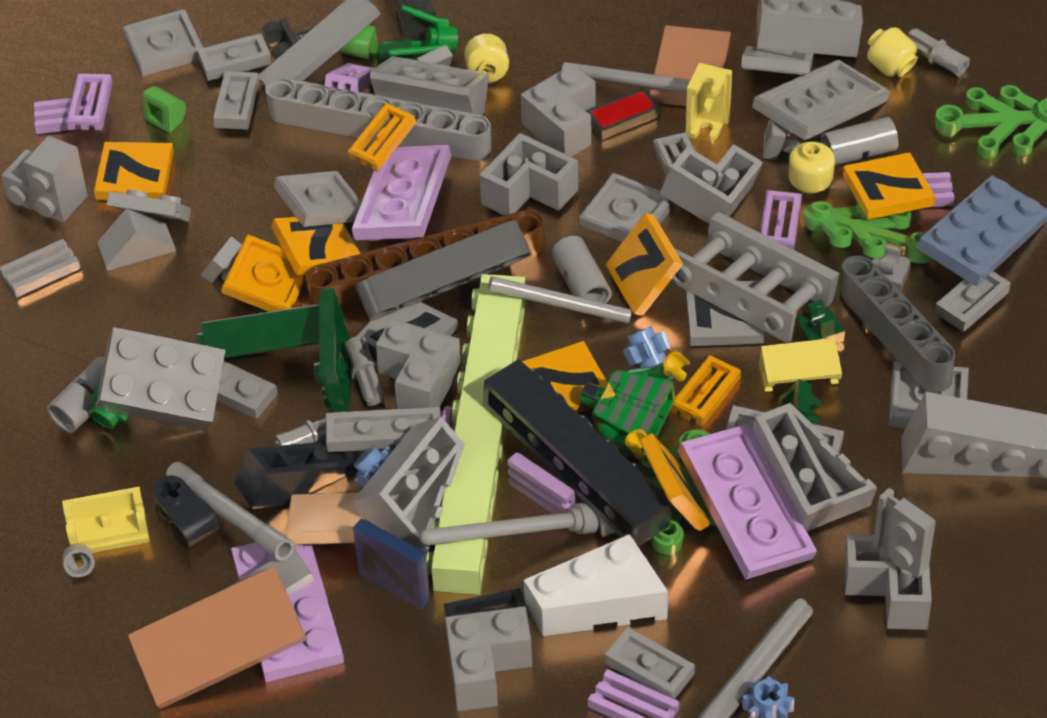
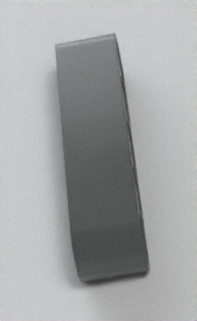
(442, 270)
(897, 323)

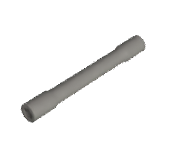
(264, 535)

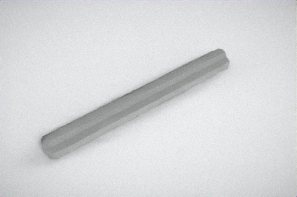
(759, 660)

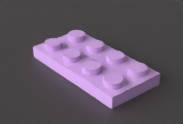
(402, 194)
(746, 501)
(313, 611)

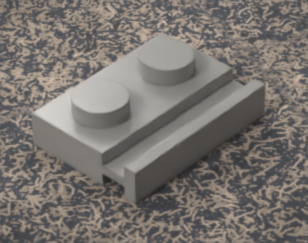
(135, 200)
(904, 533)

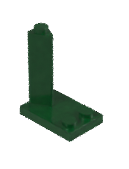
(293, 328)

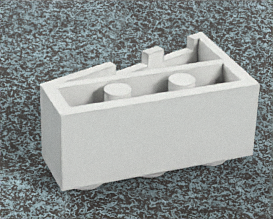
(596, 589)

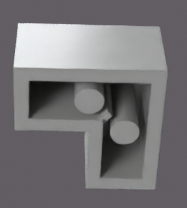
(557, 110)
(527, 171)
(47, 179)
(711, 187)
(419, 361)
(873, 573)
(485, 645)

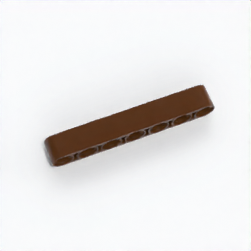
(349, 271)

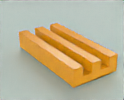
(387, 139)
(703, 414)

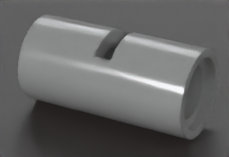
(861, 140)
(580, 269)
(73, 404)

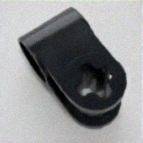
(184, 512)

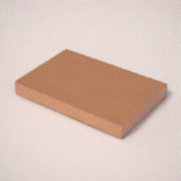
(682, 52)

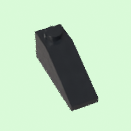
(277, 472)

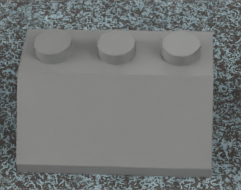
(431, 84)

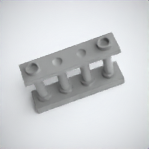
(764, 256)

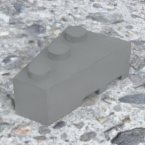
(809, 26)
(809, 470)
(411, 482)

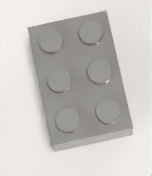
(160, 379)

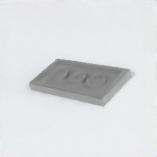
(821, 99)

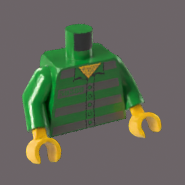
(634, 403)

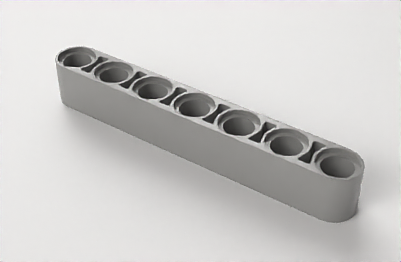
(350, 113)

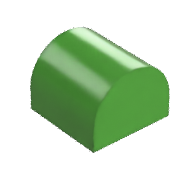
(362, 45)
(163, 108)

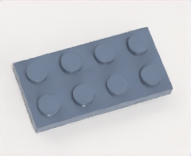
(983, 230)

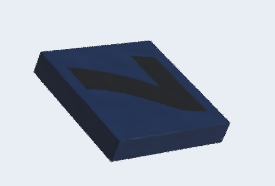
(391, 563)

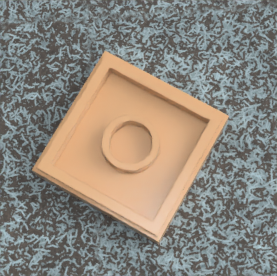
(322, 518)

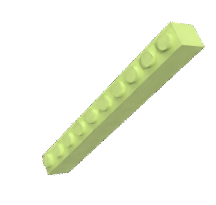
(472, 494)

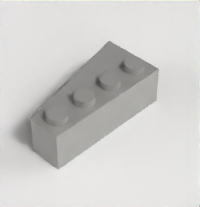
(973, 439)

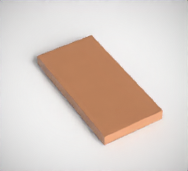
(217, 637)

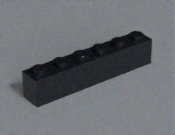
(577, 452)

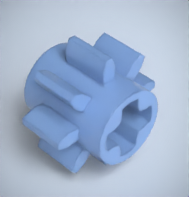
(646, 347)
(369, 463)
(768, 700)

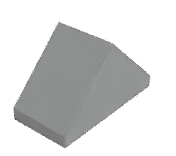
(134, 239)

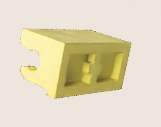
(708, 100)
(799, 361)
(107, 520)

